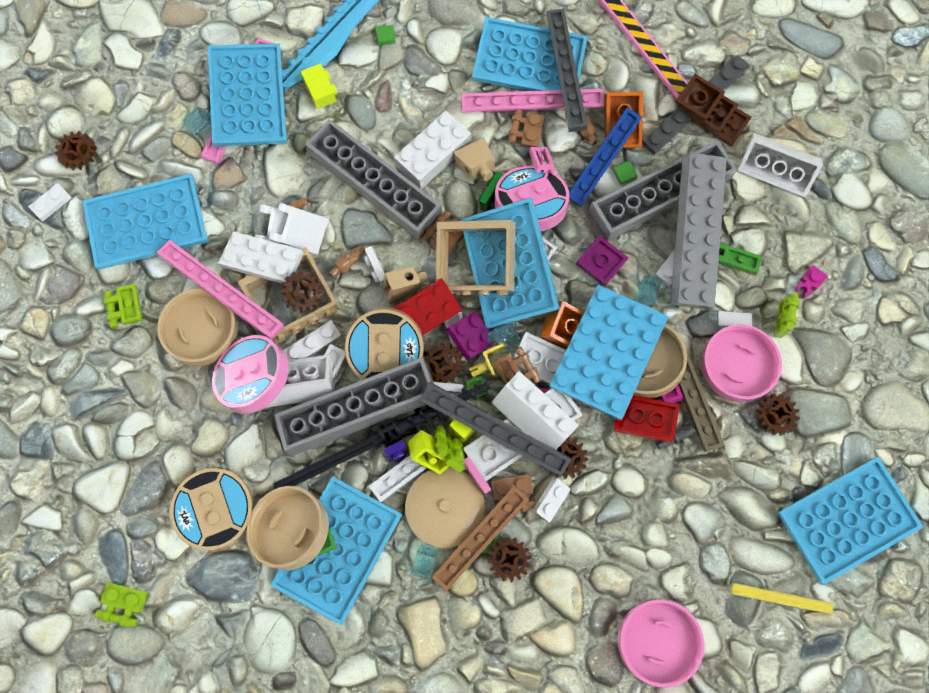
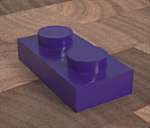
(396, 452)

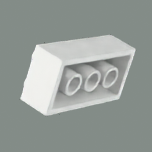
(432, 150)

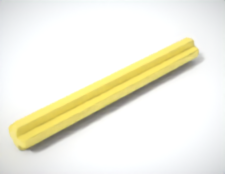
(781, 598)

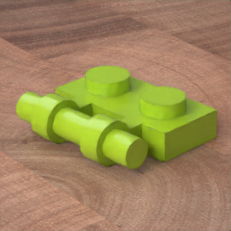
(129, 306)
(786, 315)
(450, 449)
(122, 597)

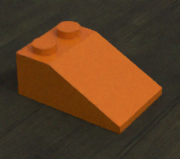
(615, 105)
(561, 325)

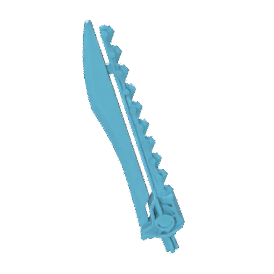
(328, 39)

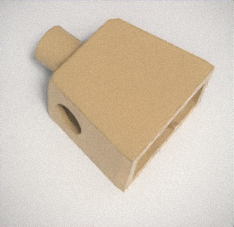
(475, 160)
(402, 283)

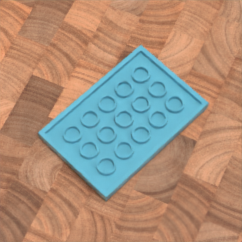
(521, 56)
(246, 95)
(143, 219)
(533, 282)
(609, 352)
(849, 520)
(337, 577)

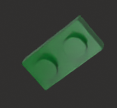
(486, 198)

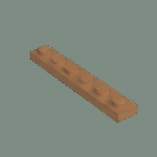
(480, 538)

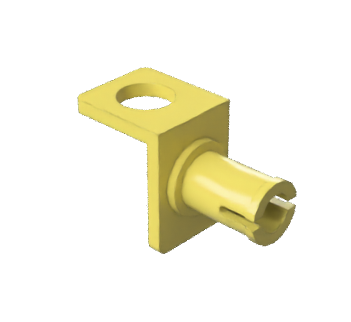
(486, 365)

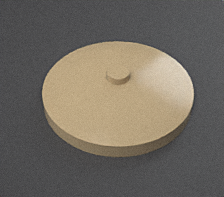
(444, 507)

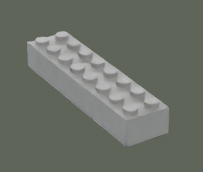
(373, 179)
(647, 196)
(698, 231)
(353, 407)

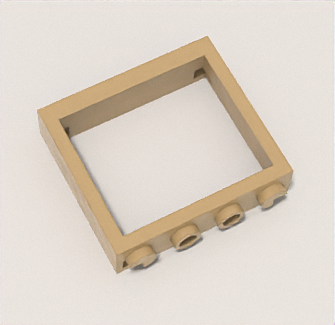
(443, 230)
(252, 282)

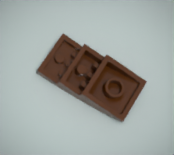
(713, 110)

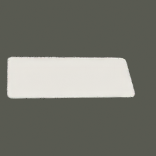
(734, 318)

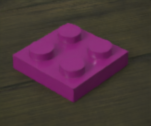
(602, 261)
(470, 335)

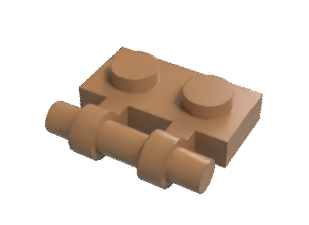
(532, 129)
(453, 239)
(508, 366)
(522, 482)

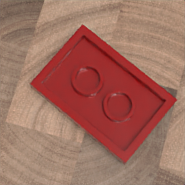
(431, 306)
(649, 419)

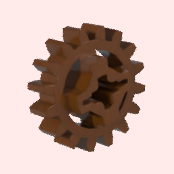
(66, 150)
(298, 284)
(445, 356)
(784, 410)
(578, 453)
(513, 568)

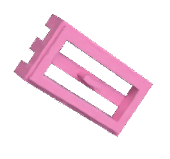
(540, 159)
(475, 474)

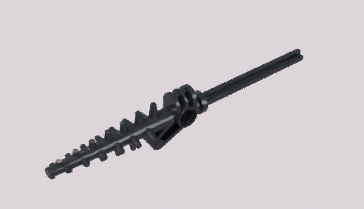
(388, 433)

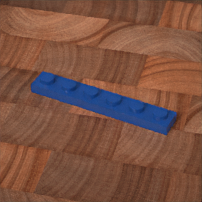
(604, 157)

